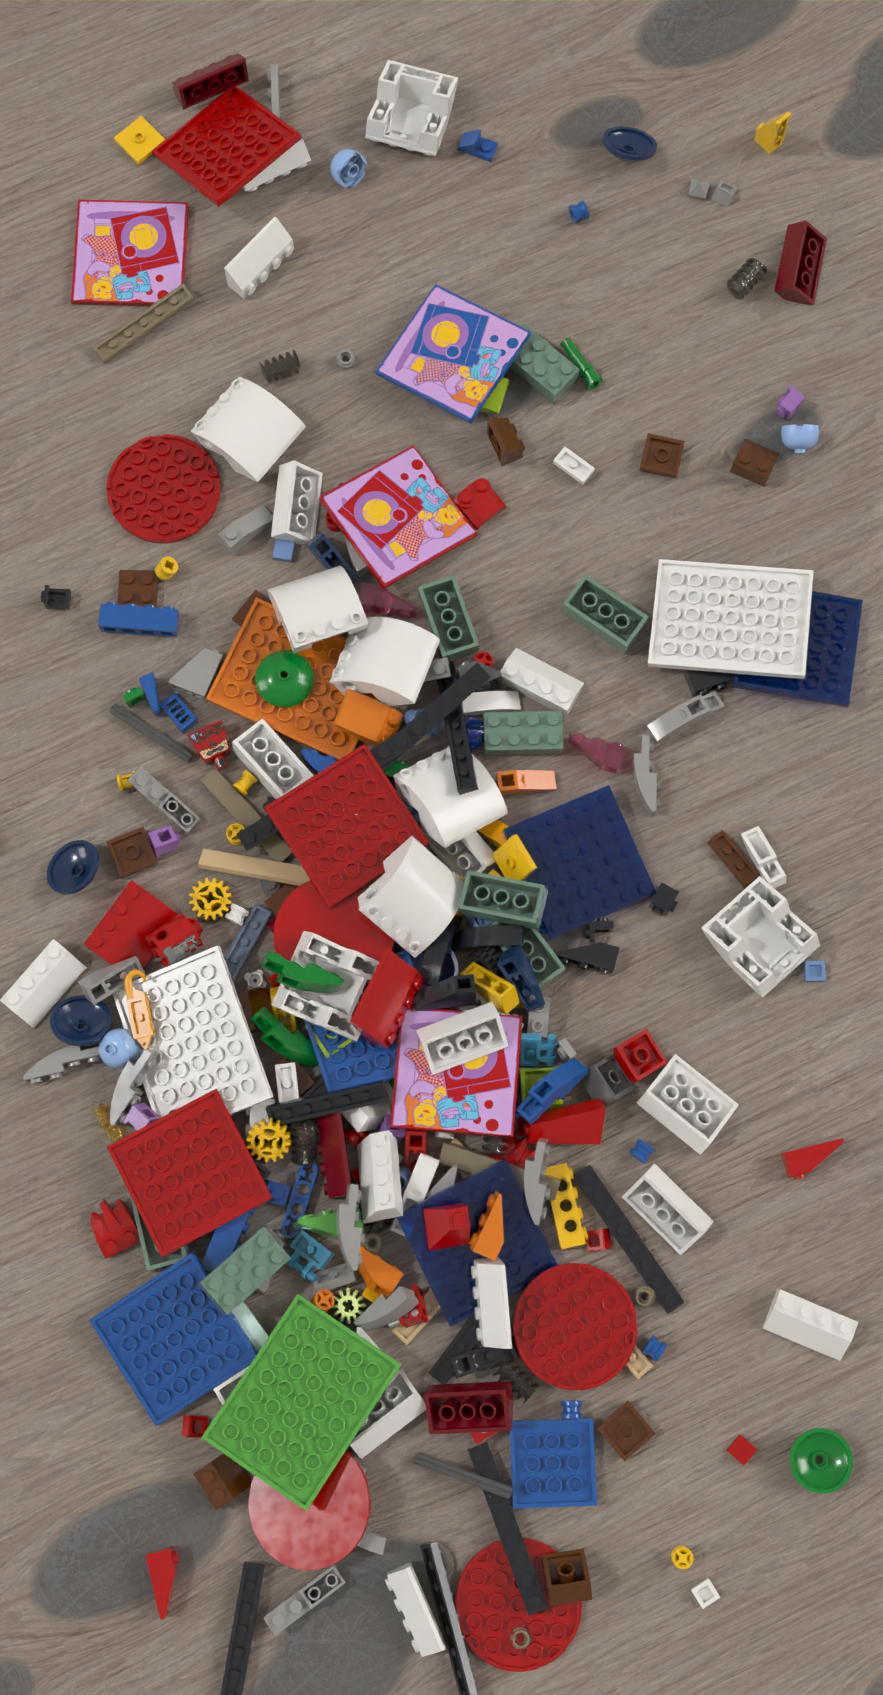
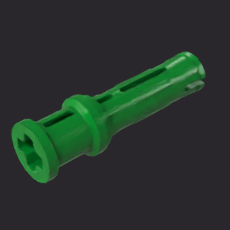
(586, 369)

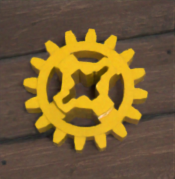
(202, 898)
(268, 1148)

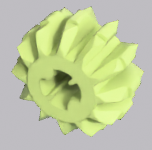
(341, 1308)

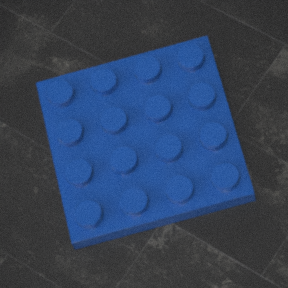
(553, 1463)

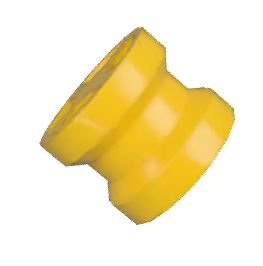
(163, 572)
(231, 832)
(685, 1560)

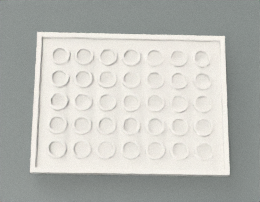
(731, 618)
(198, 1036)

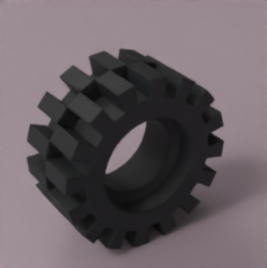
(487, 959)

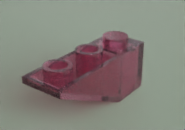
(382, 601)
(604, 755)

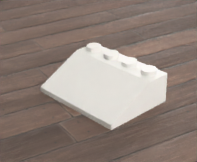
(688, 1104)

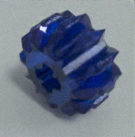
(475, 731)

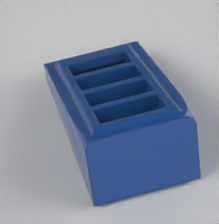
(149, 686)
(188, 724)

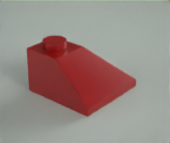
(447, 1226)

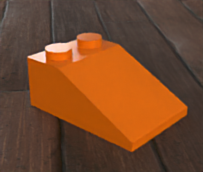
(367, 718)

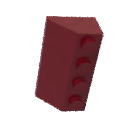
(211, 80)
(800, 263)
(335, 1155)
(469, 1407)

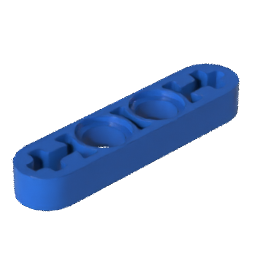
(296, 1198)

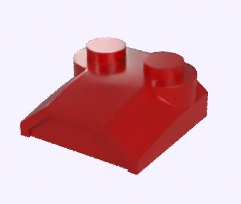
(479, 502)
(639, 1056)

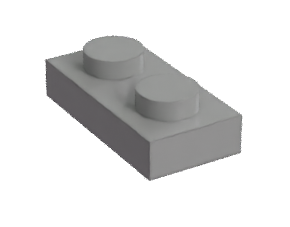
(565, 1050)
(333, 1277)

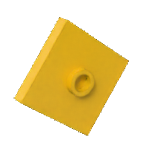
(139, 140)
(514, 859)

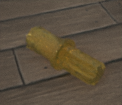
(104, 1119)

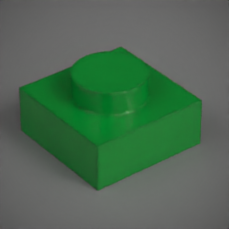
(134, 696)

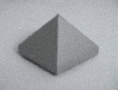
(698, 189)

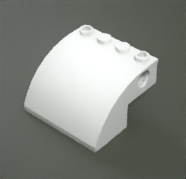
(411, 108)
(248, 428)
(318, 608)
(386, 661)
(442, 811)
(413, 897)
(761, 936)
(330, 1009)

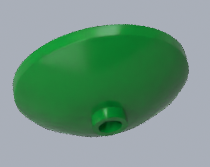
(284, 691)
(835, 1463)

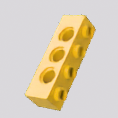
(565, 1238)

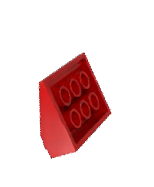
(126, 924)
(386, 1000)

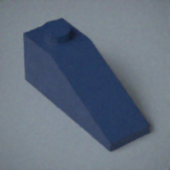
(328, 555)
(520, 973)

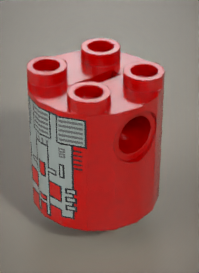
(175, 939)

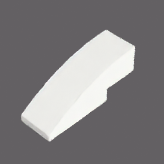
(491, 701)
(763, 857)

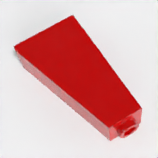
(569, 1124)

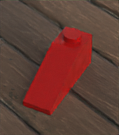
(414, 1145)
(806, 1159)
(162, 1570)

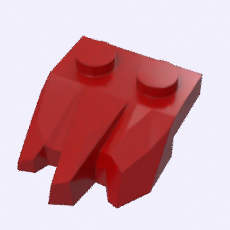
(516, 1151)
(114, 1228)

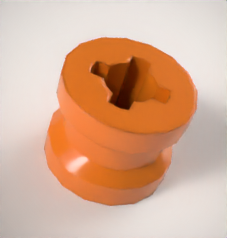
(325, 1297)

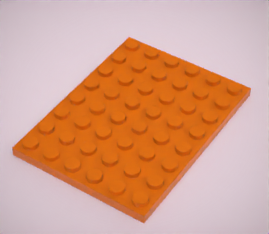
(305, 723)

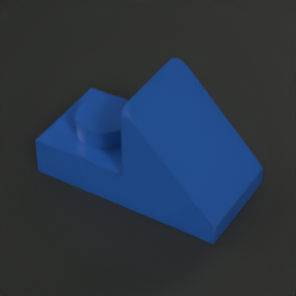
(477, 146)
(279, 1192)

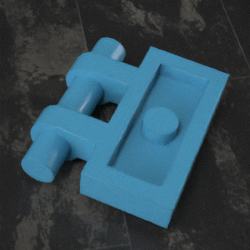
(531, 1050)
(312, 1251)

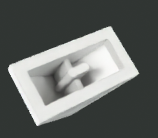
(364, 1118)

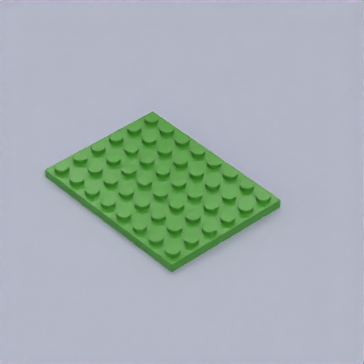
(301, 1402)

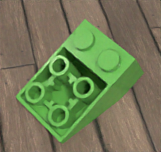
(324, 1224)

